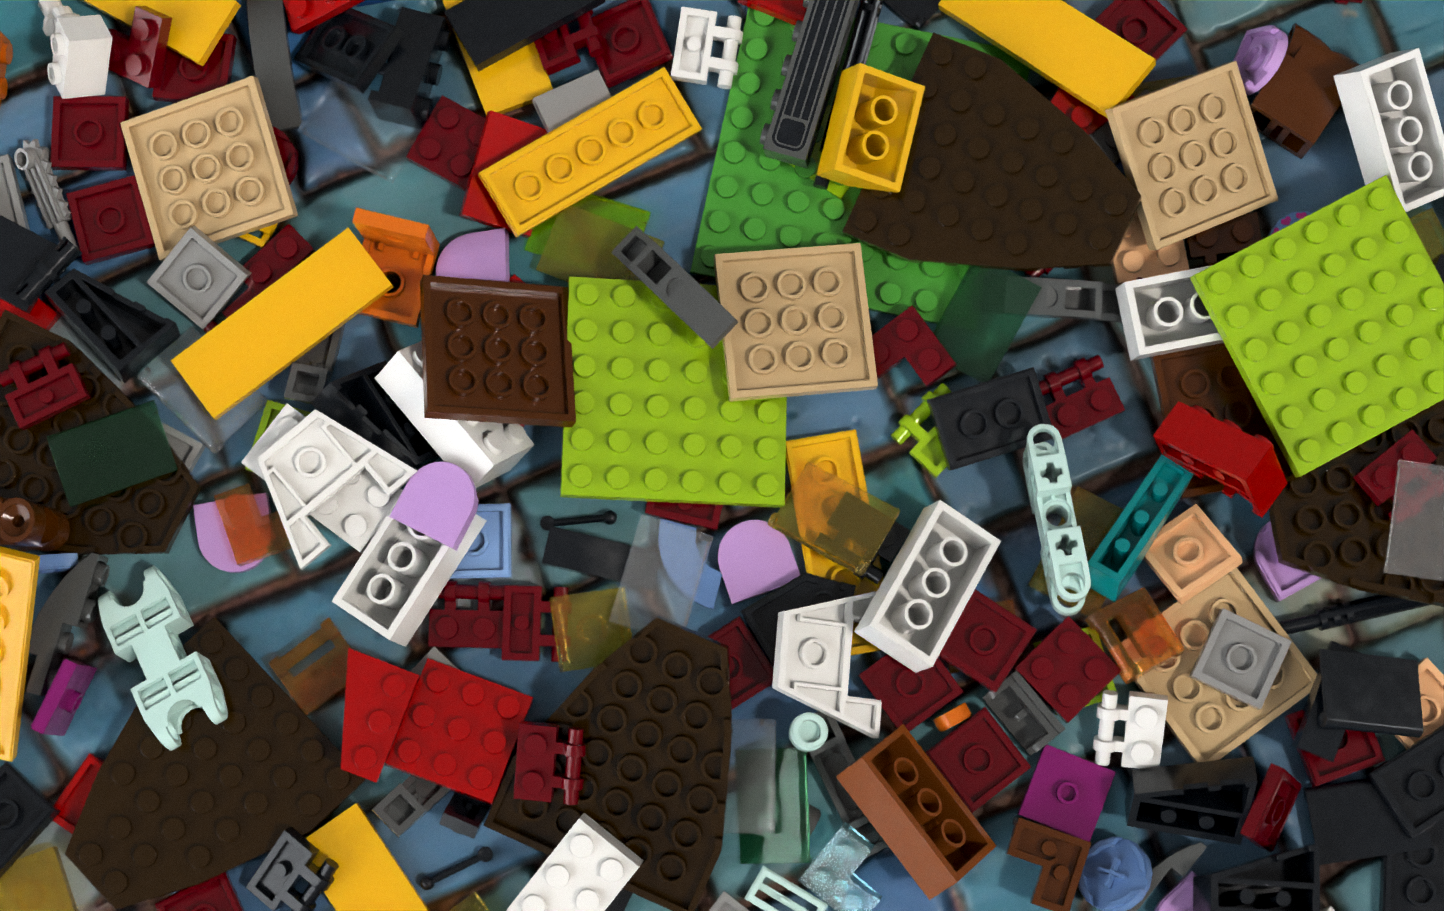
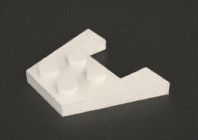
(314, 465)
(816, 657)

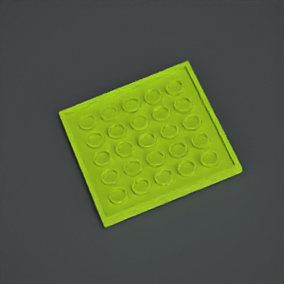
(1333, 324)
(659, 408)

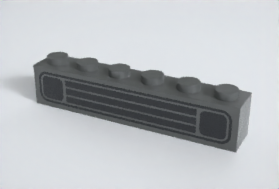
(808, 80)

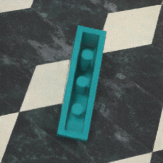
(1137, 528)

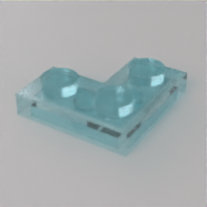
(833, 875)

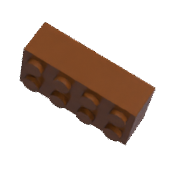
(916, 812)

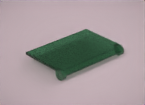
(984, 319)
(112, 453)
(791, 816)

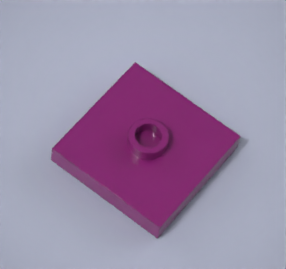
(63, 698)
(1066, 793)

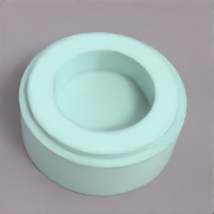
(808, 732)

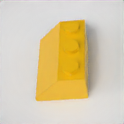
(870, 129)

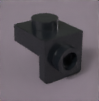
(464, 814)

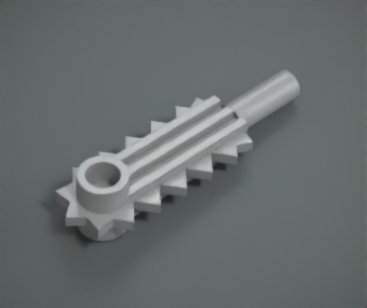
(37, 167)

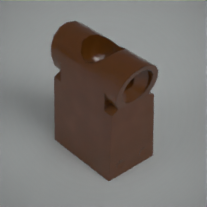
(1301, 93)
(31, 525)

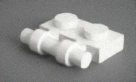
(694, 47)
(1143, 729)

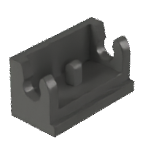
(1023, 713)

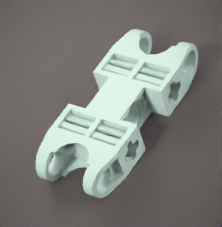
(1061, 546)
(173, 680)

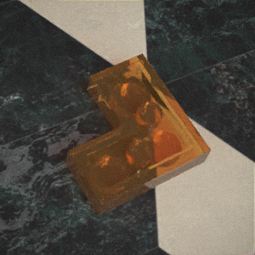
(248, 532)

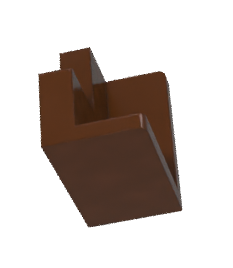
(1060, 860)

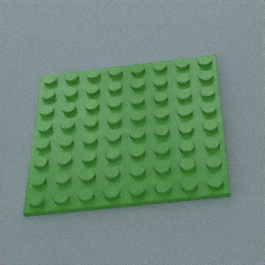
(772, 206)

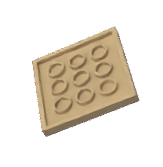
(1192, 155)
(209, 166)
(798, 322)
(1198, 715)

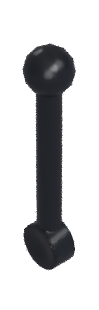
(609, 518)
(484, 854)

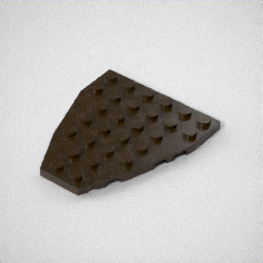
(996, 176)
(123, 522)
(1338, 532)
(652, 762)
(216, 800)

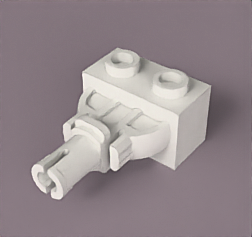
(79, 50)

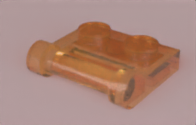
(1145, 629)
(322, 678)

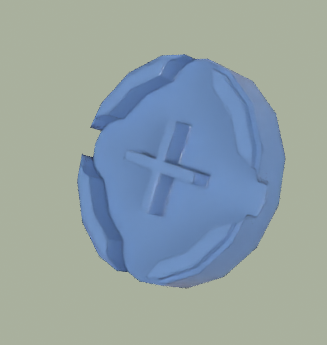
(1115, 875)

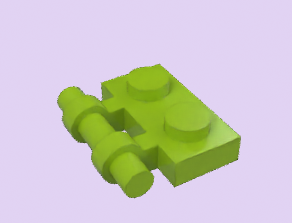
(928, 449)

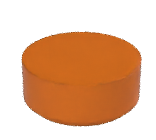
(952, 717)

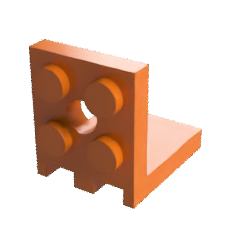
(402, 250)

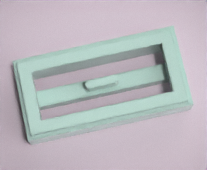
(758, 884)

